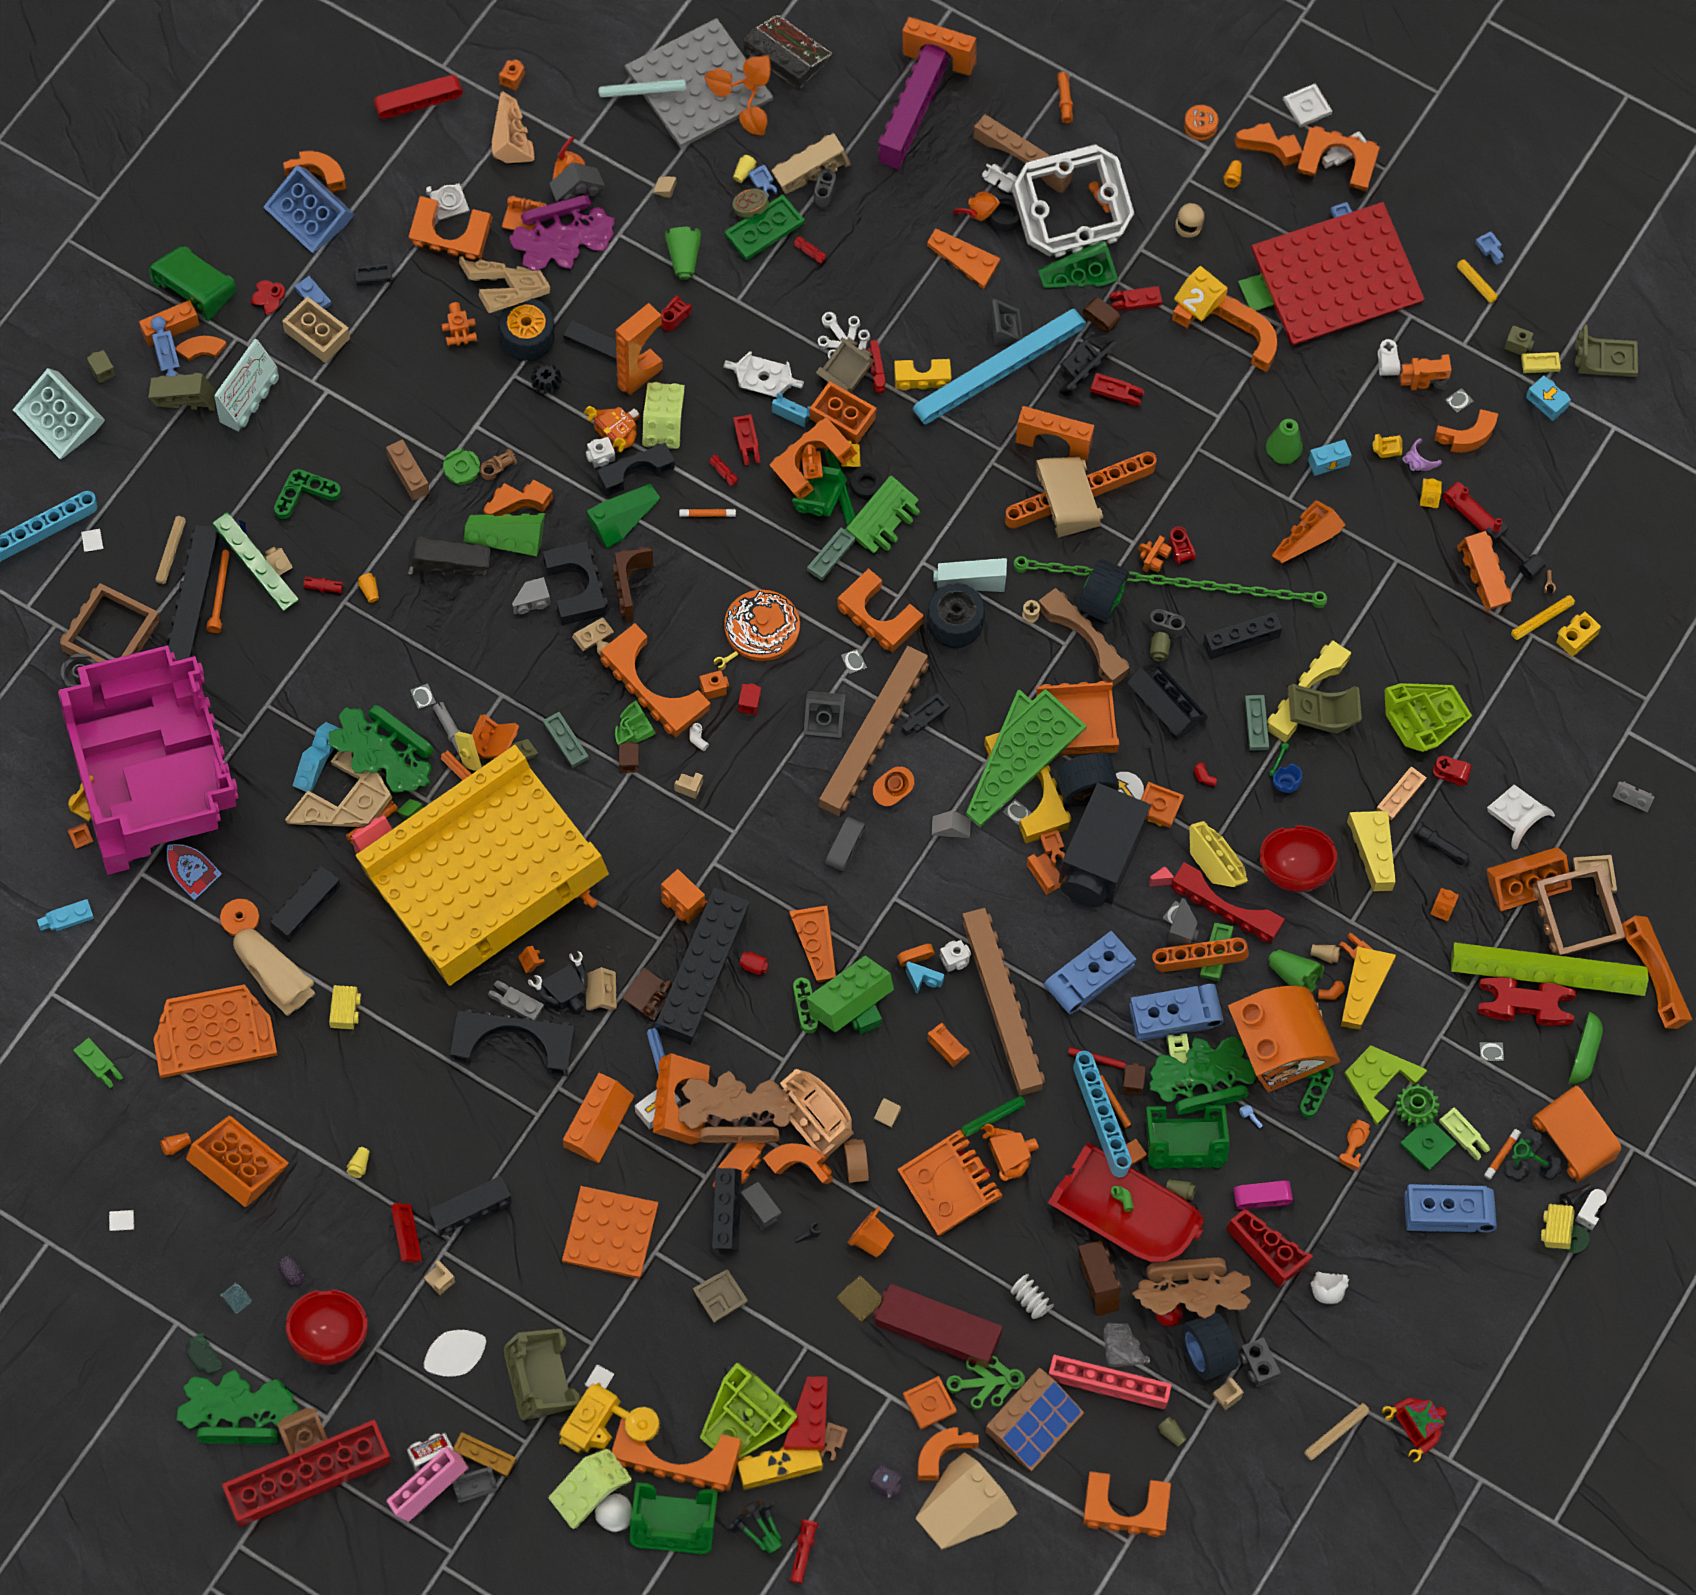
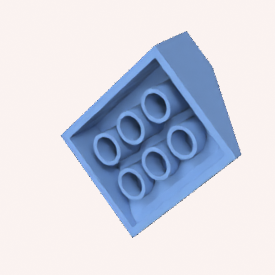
(308, 209)

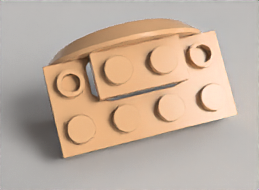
(824, 1106)

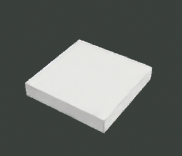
(1307, 105)

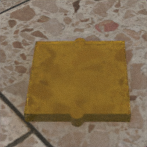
(860, 1298)

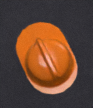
(893, 786)

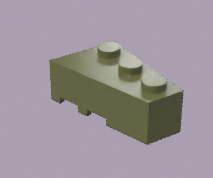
(182, 390)

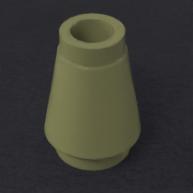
(1182, 1188)
(1172, 1431)

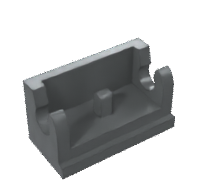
(759, 1206)
(474, 1484)

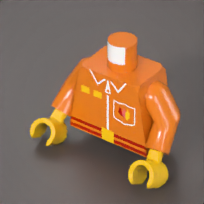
(615, 425)

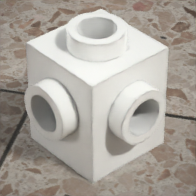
(600, 452)
(955, 955)

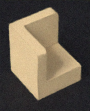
(688, 785)
(440, 1278)
(1228, 1394)

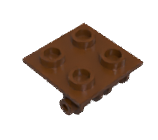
(648, 993)

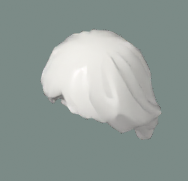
(1329, 1288)
(614, 1512)

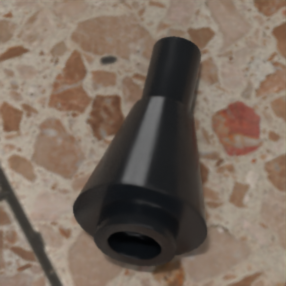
(1573, 1197)

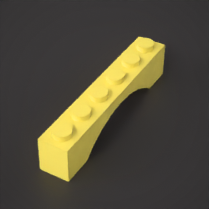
(1330, 663)

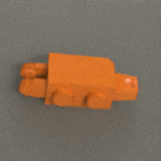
(743, 1157)

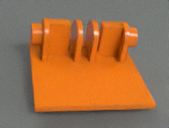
(515, 209)

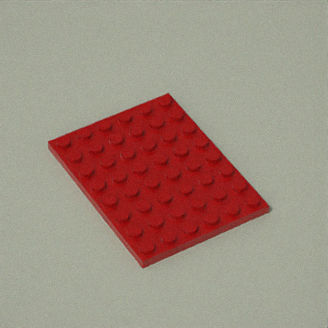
(1337, 273)

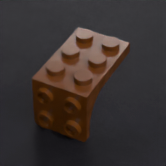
(625, 564)

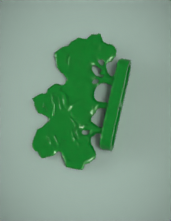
(376, 751)
(1207, 1068)
(231, 1402)

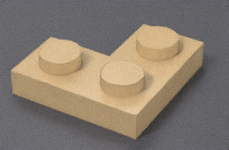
(1585, 862)

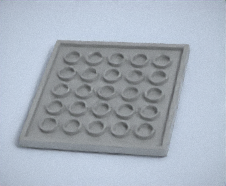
(696, 110)

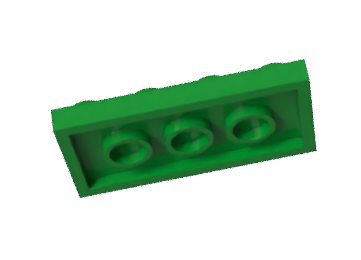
(763, 230)

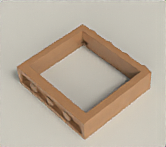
(138, 641)
(1607, 901)

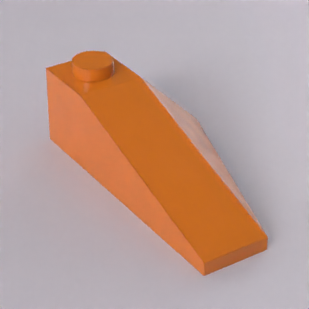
(1316, 526)

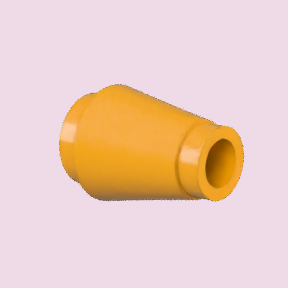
(1233, 174)
(369, 587)

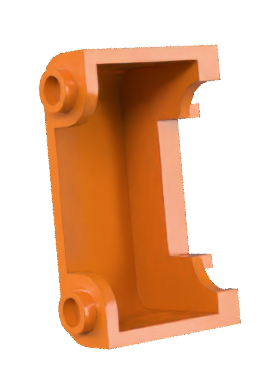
(1578, 1133)

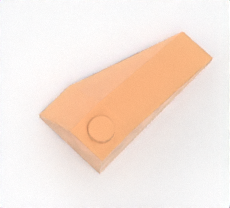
(509, 135)

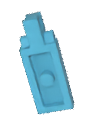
(66, 916)

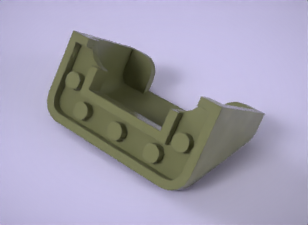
(538, 1374)

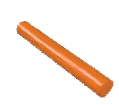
(1116, 1106)

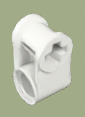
(1388, 358)

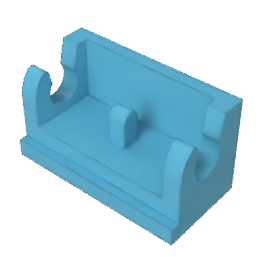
(790, 410)

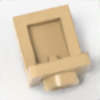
(278, 560)

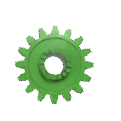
(1417, 1095)

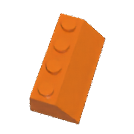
(1514, 880)
(598, 1118)

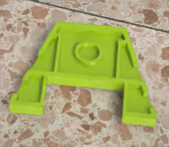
(1373, 1072)

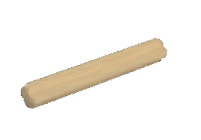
(170, 550)
(1337, 1431)

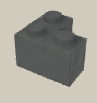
(576, 180)

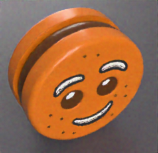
(1201, 122)

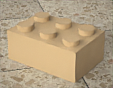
(316, 329)

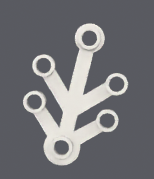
(839, 333)

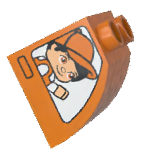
(1283, 1035)

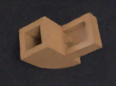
(856, 1160)

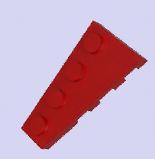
(810, 1426)

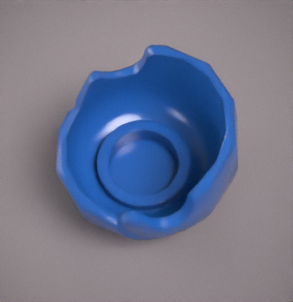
(1287, 778)

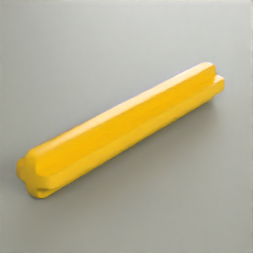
(1542, 617)

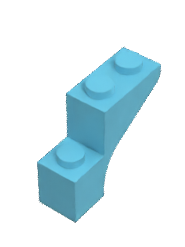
(314, 759)

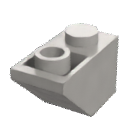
(531, 596)

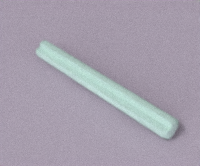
(642, 88)

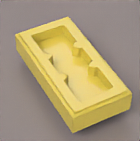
(1541, 362)
(468, 751)

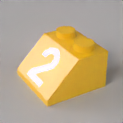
(1201, 293)

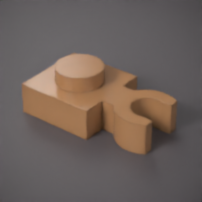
(834, 1438)

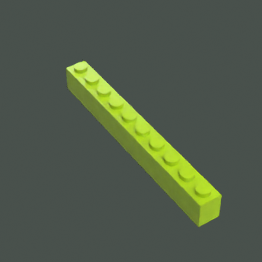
(1549, 969)

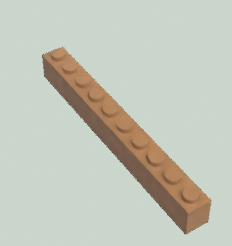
(873, 731)
(1002, 1001)

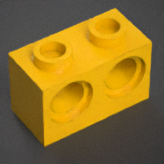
(1580, 636)

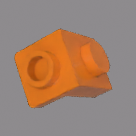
(1444, 904)

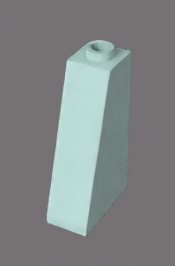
(978, 574)

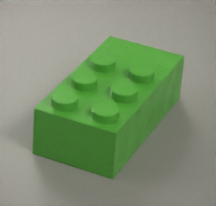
(850, 993)

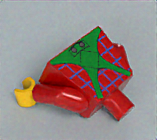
(1420, 1422)

